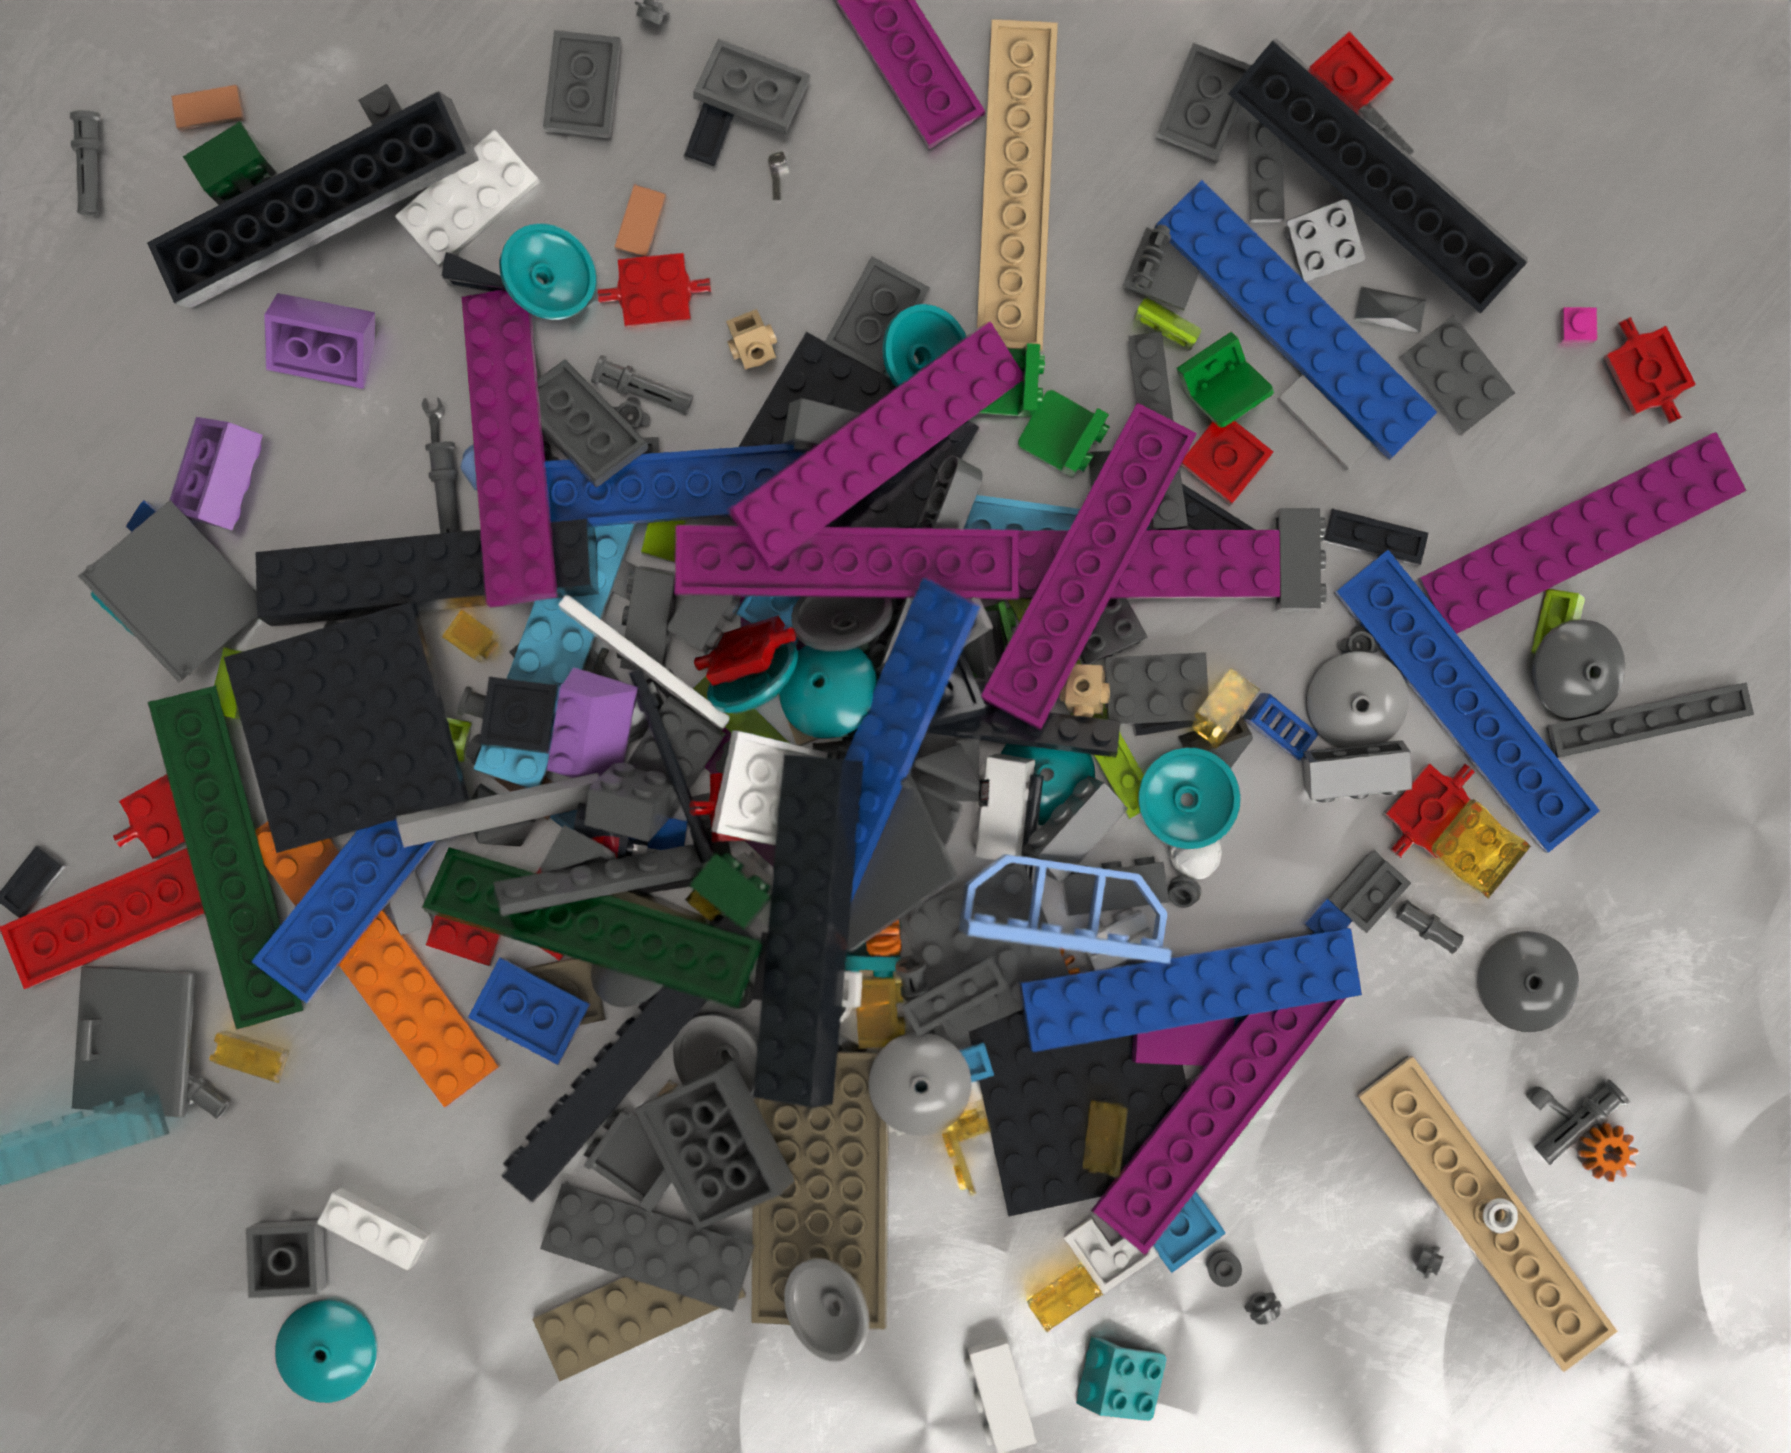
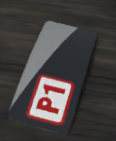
(984, 791)

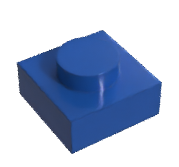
(1327, 918)

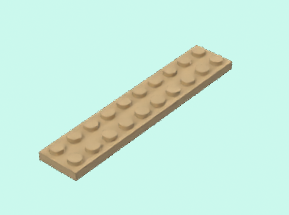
(1017, 180)
(1462, 1184)

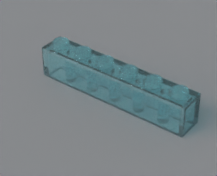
(81, 1137)

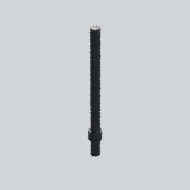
(647, 703)

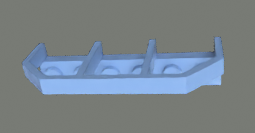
(1051, 934)

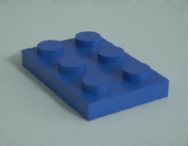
(529, 1010)

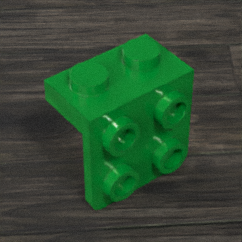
(1223, 381)
(1026, 395)
(1063, 433)

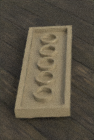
(612, 1322)

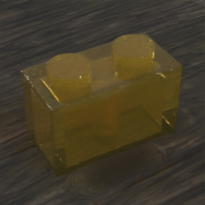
(878, 1012)

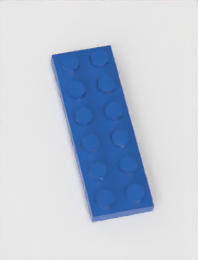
(339, 908)

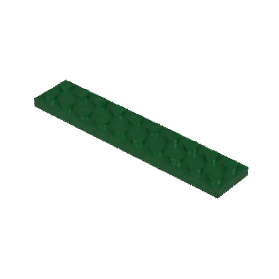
(222, 850)
(600, 931)

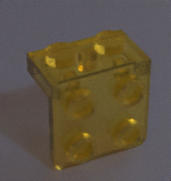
(1479, 849)
(966, 1127)

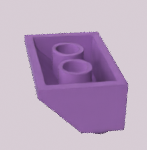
(319, 340)
(215, 472)
(591, 724)

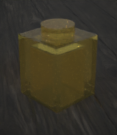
(471, 637)

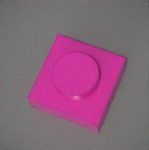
(1578, 324)

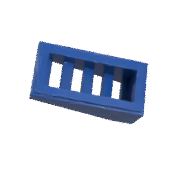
(1257, 710)

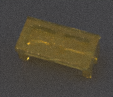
(1224, 707)
(249, 1055)
(1105, 1137)
(1064, 1297)

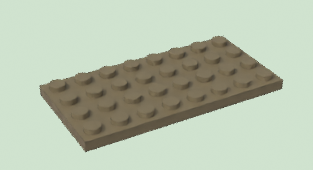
(837, 1196)

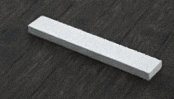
(643, 661)

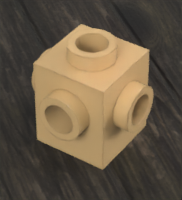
(751, 339)
(1086, 690)

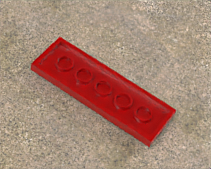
(103, 919)

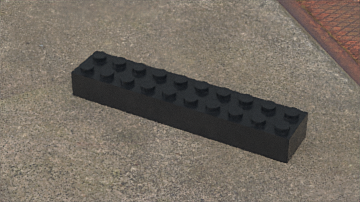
(1378, 175)
(313, 200)
(385, 573)
(808, 930)
(603, 1088)

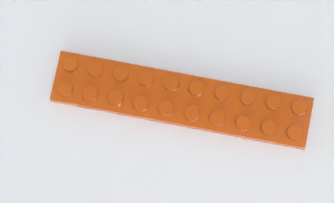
(393, 982)

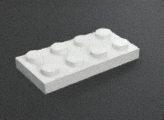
(467, 201)

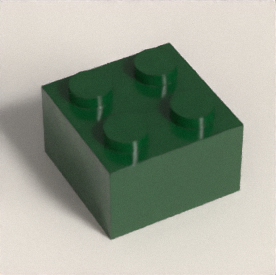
(230, 164)
(732, 890)

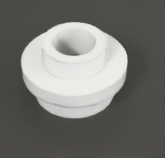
(1508, 1221)

